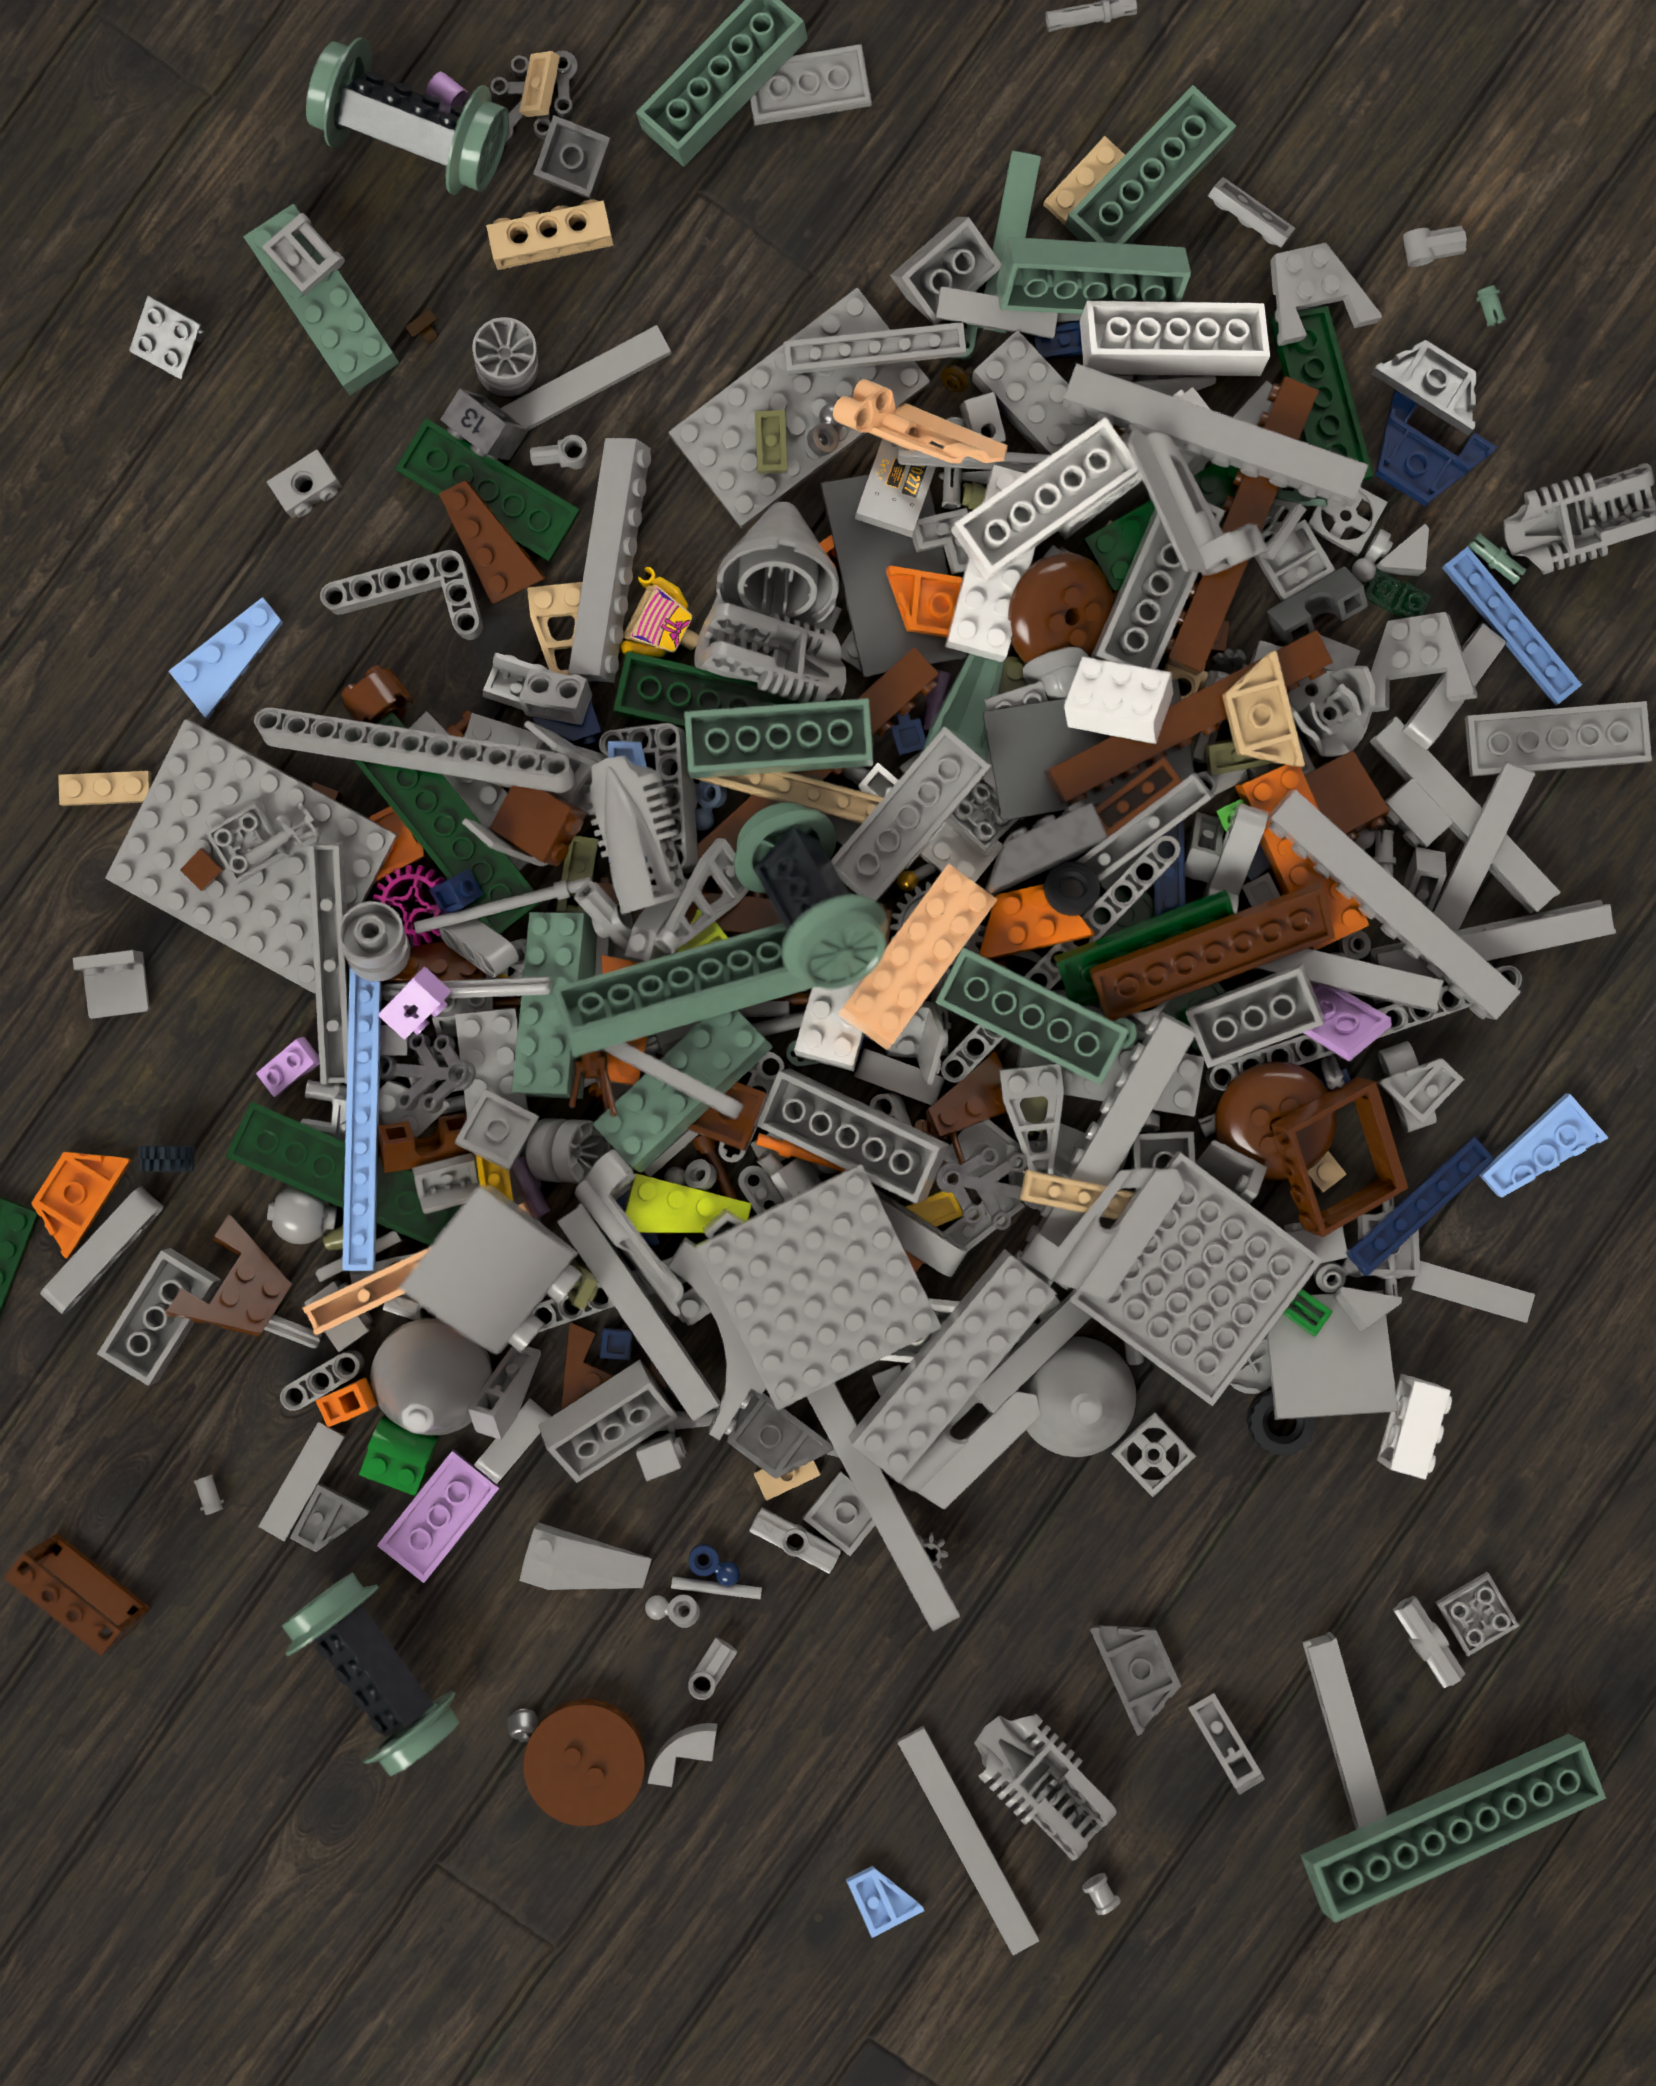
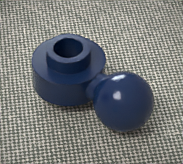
(726, 1573)

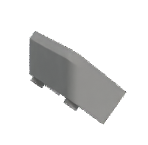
(581, 767)

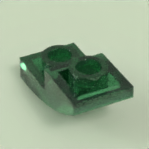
(1396, 597)

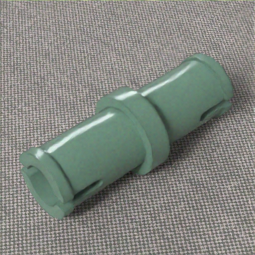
(1496, 558)

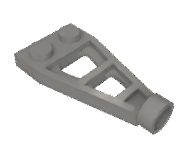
(718, 863)
(1034, 1082)

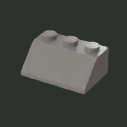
(951, 259)

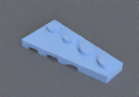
(220, 661)
(1554, 1137)

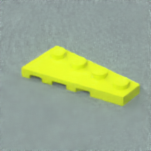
(674, 1208)

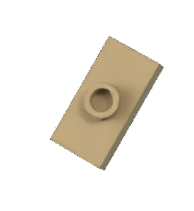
(773, 1487)

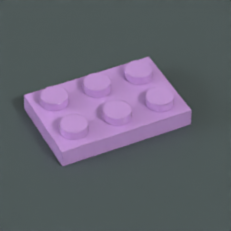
(1348, 1022)

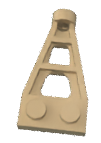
(548, 603)

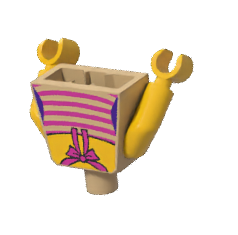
(659, 620)

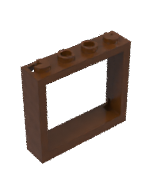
(1381, 1146)
(69, 1607)

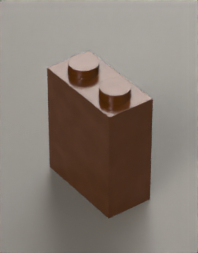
(1348, 796)
(539, 823)

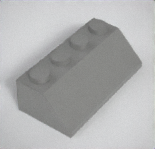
(607, 1421)

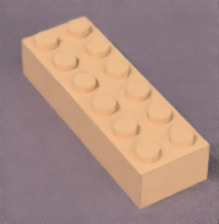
(918, 957)

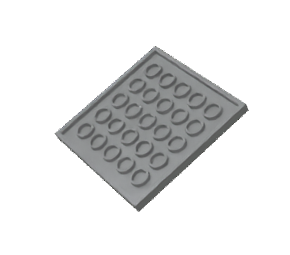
(1205, 1285)
(818, 1286)

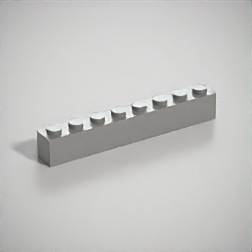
(610, 559)

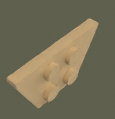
(1262, 715)

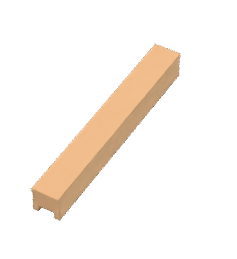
(365, 1293)

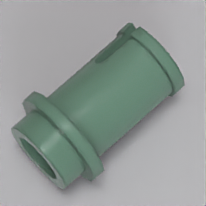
(1491, 305)

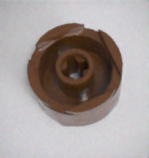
(376, 696)

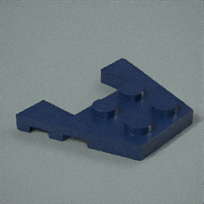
(1418, 463)

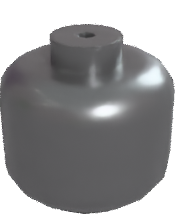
(522, 1724)

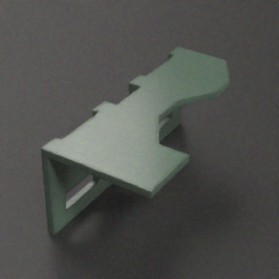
(1295, 496)

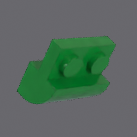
(398, 1456)

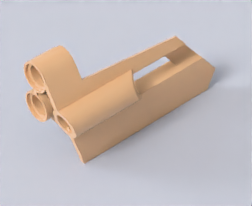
(875, 412)

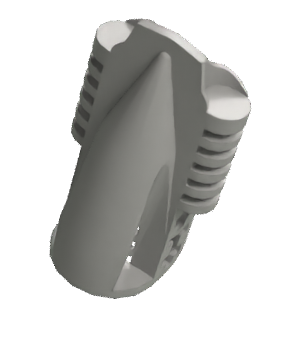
(1581, 518)
(780, 657)
(632, 828)
(1042, 1781)

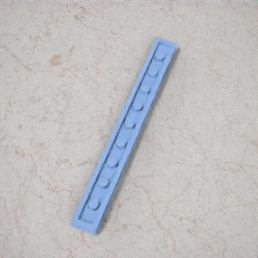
(362, 1124)

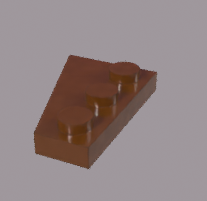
(970, 1101)

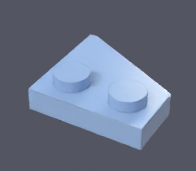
(881, 1901)

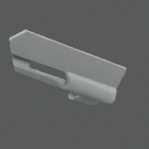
(1188, 517)
(598, 1194)
(1100, 1258)
(954, 1464)

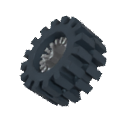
(166, 1158)

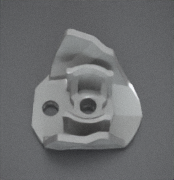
(1349, 701)

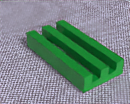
(1313, 1330)

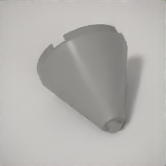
(780, 569)
(429, 1376)
(1082, 1398)

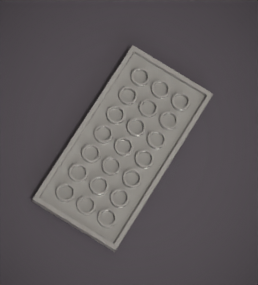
(722, 433)

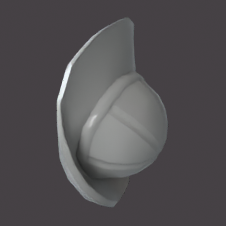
(1055, 670)

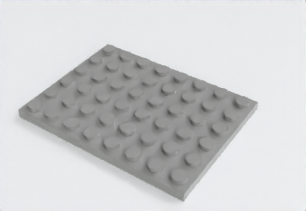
(271, 911)

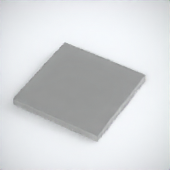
(1335, 1370)

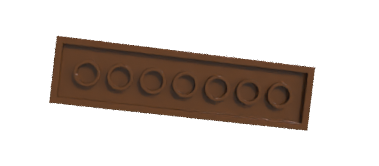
(1213, 952)

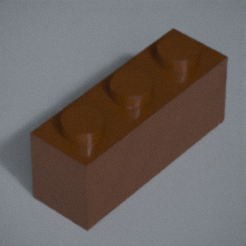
(1137, 796)

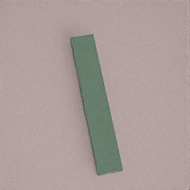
(1014, 208)

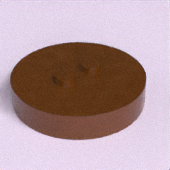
(585, 1762)

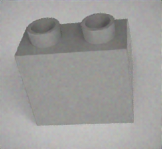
(493, 1272)

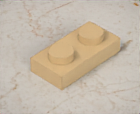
(539, 84)

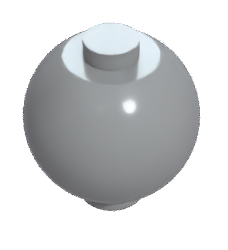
(300, 1216)

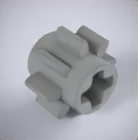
(931, 1543)

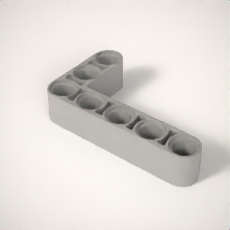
(409, 586)
(681, 782)

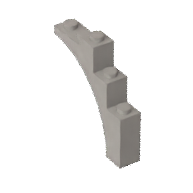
(740, 1369)

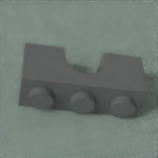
(1335, 594)

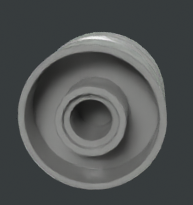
(505, 356)
(374, 941)
(563, 1150)

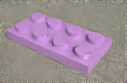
(438, 1516)

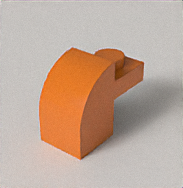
(347, 1402)

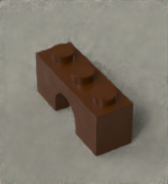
(403, 1151)

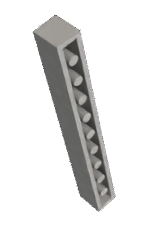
(1216, 436)
(1391, 905)
(1120, 1121)

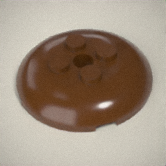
(1044, 596)
(1260, 1096)

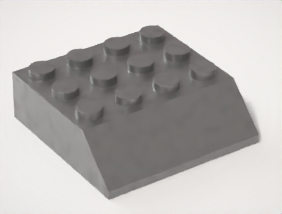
(1045, 846)

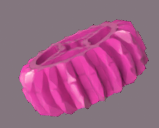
(414, 891)

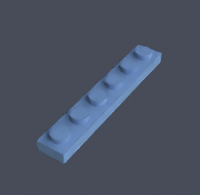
(1512, 626)

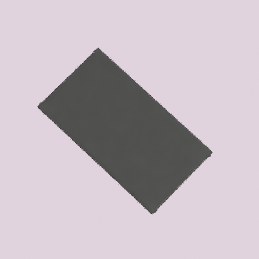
(862, 560)
(1036, 738)

